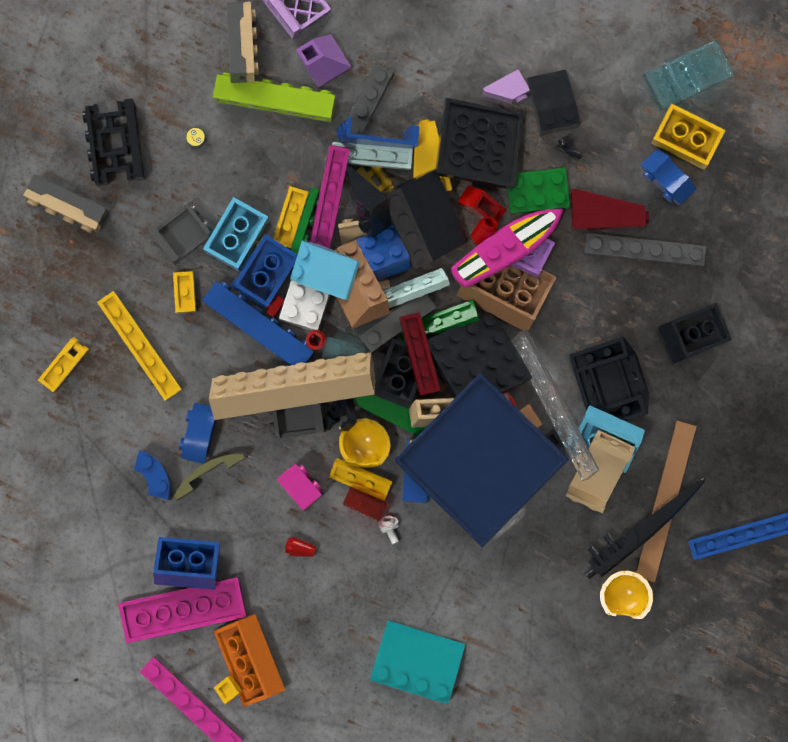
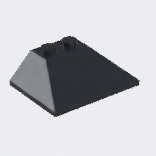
(612, 379)

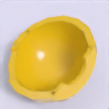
(365, 444)
(626, 595)

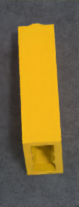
(426, 152)

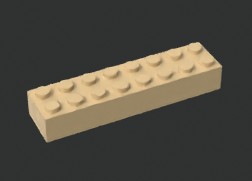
(292, 386)

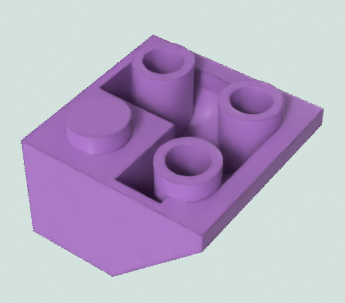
(323, 59)

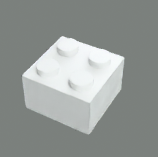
(304, 306)

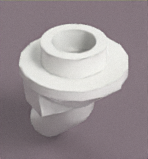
(388, 524)

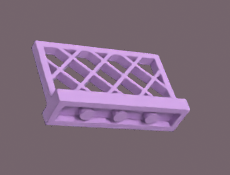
(288, 21)

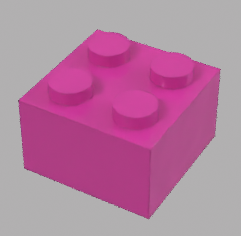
(300, 487)

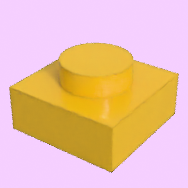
(228, 689)

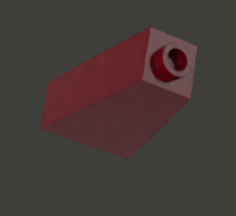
(605, 213)

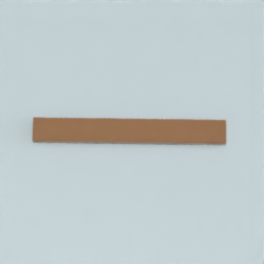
(667, 490)

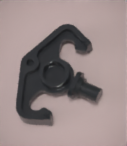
(338, 409)

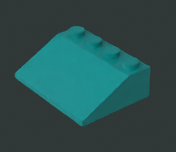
(417, 662)

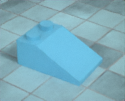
(324, 270)

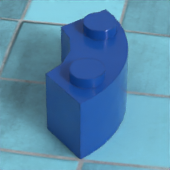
(667, 177)
(198, 433)
(155, 474)

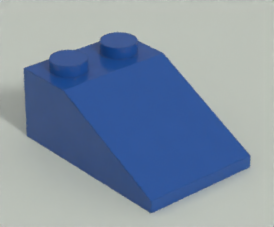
(264, 271)

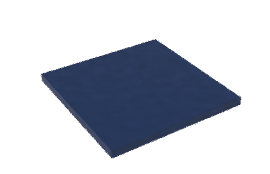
(481, 460)

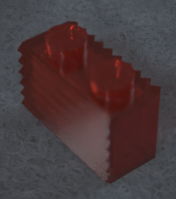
(365, 504)

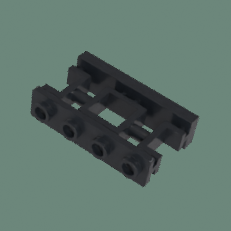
(128, 140)

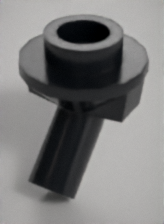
(565, 145)

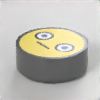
(195, 137)

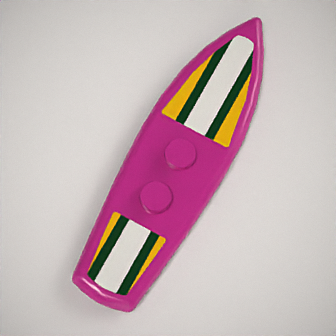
(506, 246)

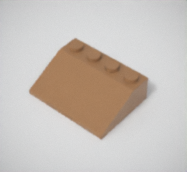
(511, 295)

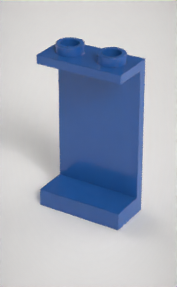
(409, 140)

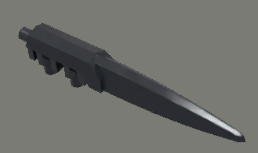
(623, 547)

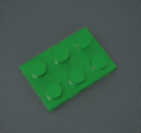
(539, 191)

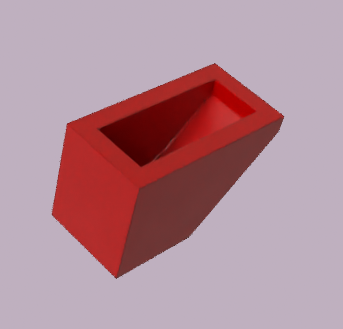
(481, 203)

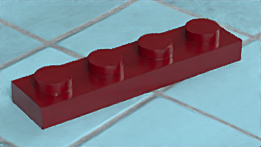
(419, 354)

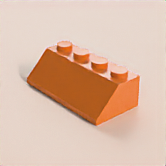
(249, 660)

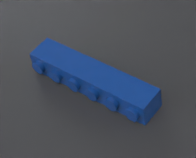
(256, 325)

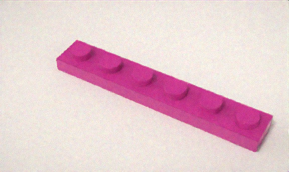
(329, 195)
(188, 702)

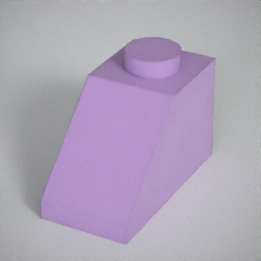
(508, 89)

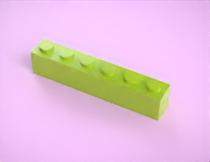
(275, 98)

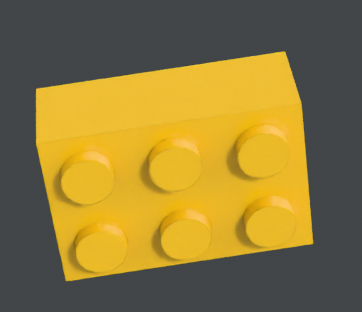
(688, 136)

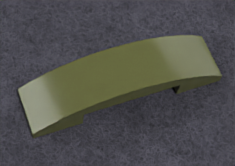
(186, 487)

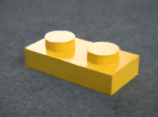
(184, 292)

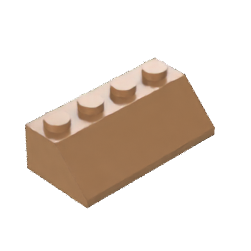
(366, 297)

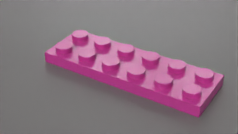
(181, 610)

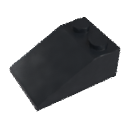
(553, 102)
(369, 204)
(694, 333)
(396, 376)

